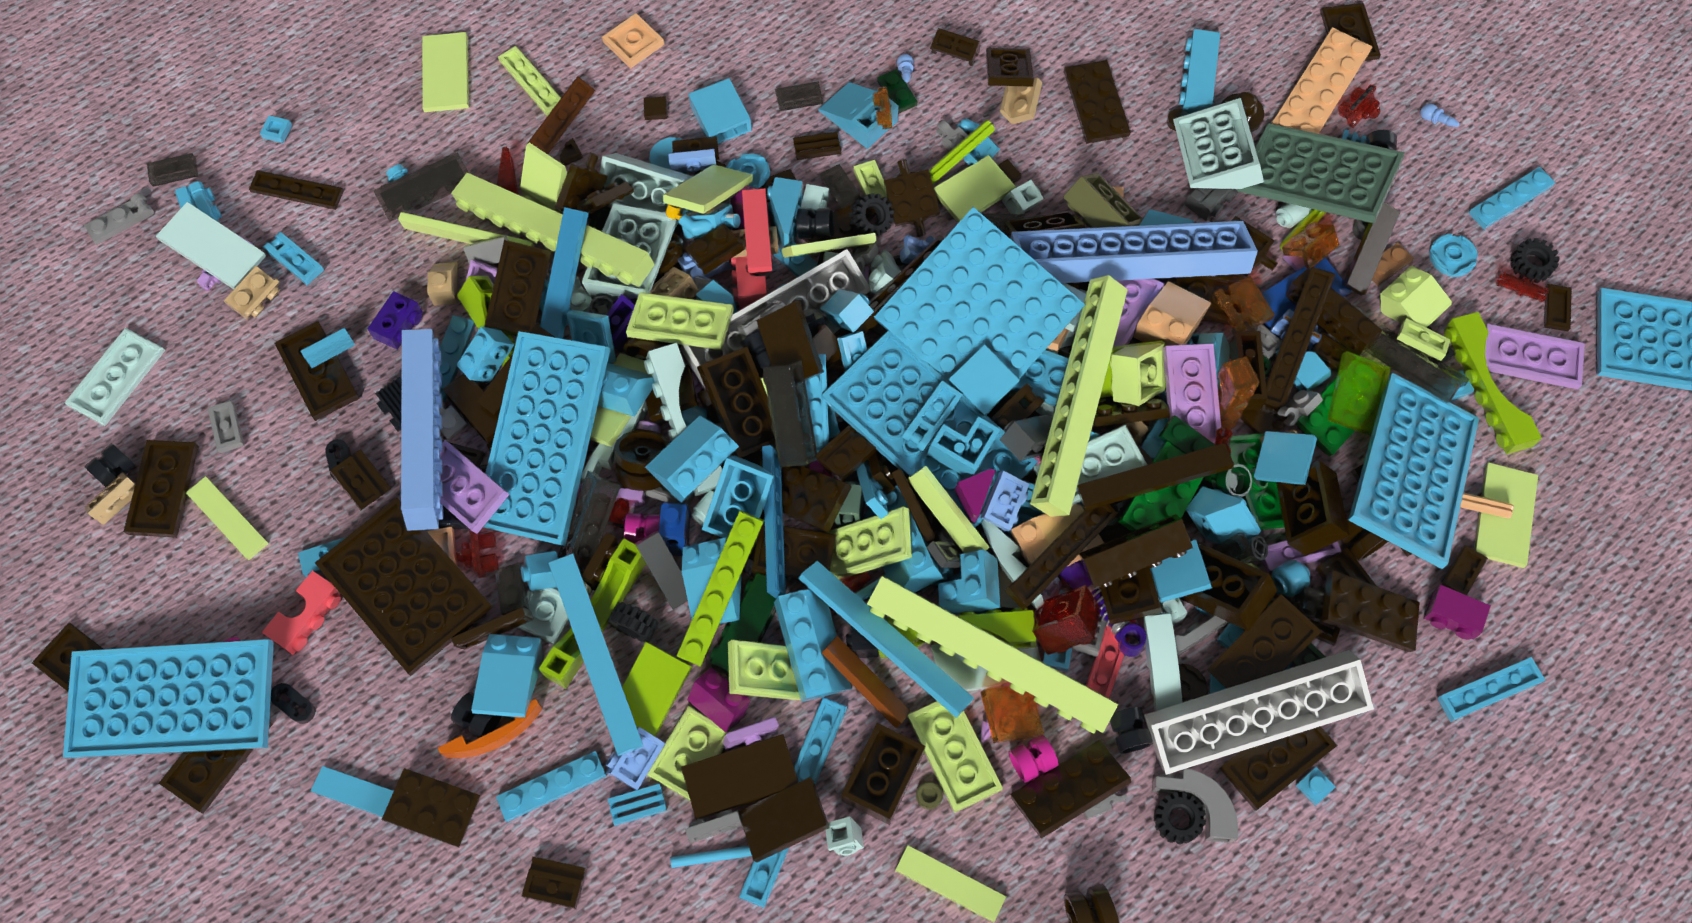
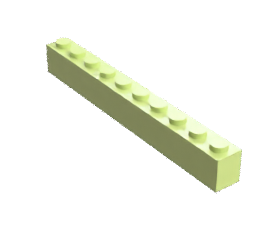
(543, 226)
(1079, 397)
(992, 654)

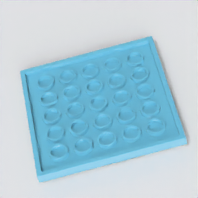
(977, 294)

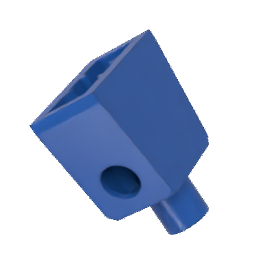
(675, 526)

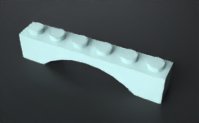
(666, 368)

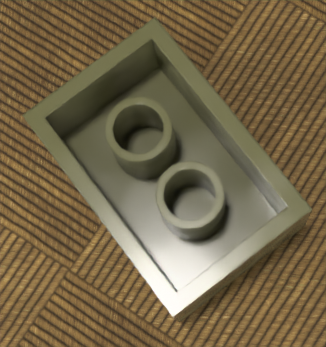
(1100, 203)

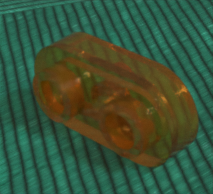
(881, 100)

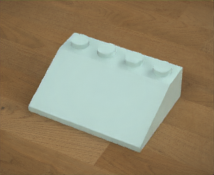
(1218, 147)
(640, 228)

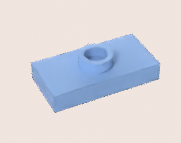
(692, 160)

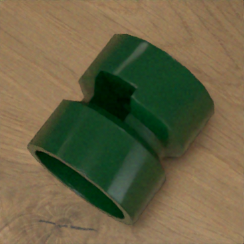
(1232, 481)

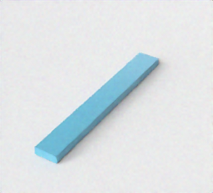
(887, 639)
(595, 655)
(808, 764)

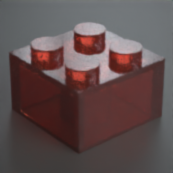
(1067, 620)

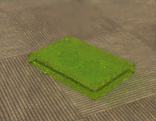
(1358, 392)

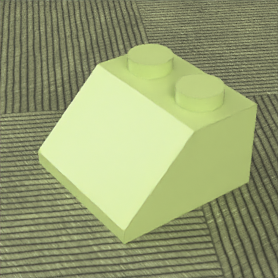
(1414, 297)
(1137, 373)

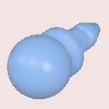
(905, 66)
(1432, 113)

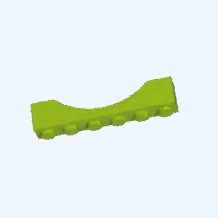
(475, 298)
(1512, 426)
(620, 575)
(720, 588)
(1009, 627)

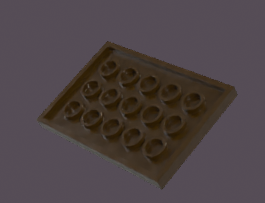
(403, 587)

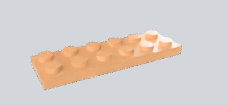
(1323, 83)

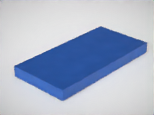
(1280, 304)

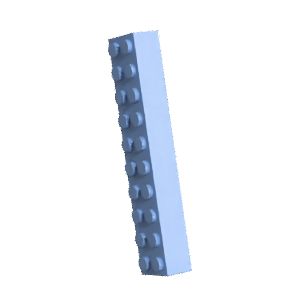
(1141, 251)

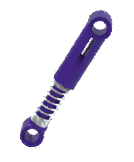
(1077, 577)

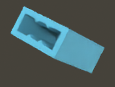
(720, 111)

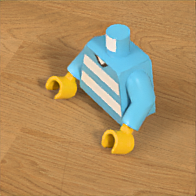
(699, 224)

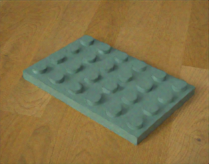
(1324, 172)

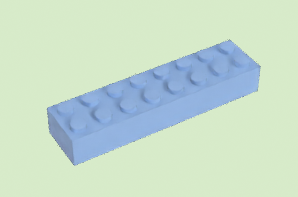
(421, 430)

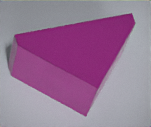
(973, 492)

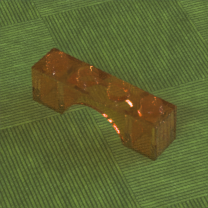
(1237, 387)

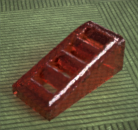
(506, 174)

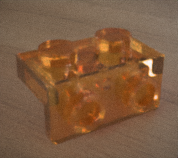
(1312, 243)

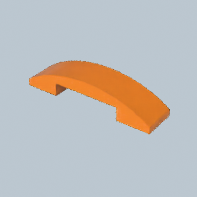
(462, 748)

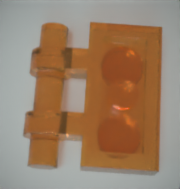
(1250, 302)

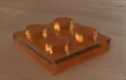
(1011, 714)

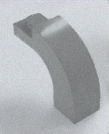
(1220, 813)

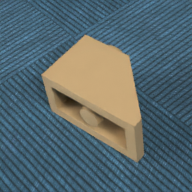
(443, 283)

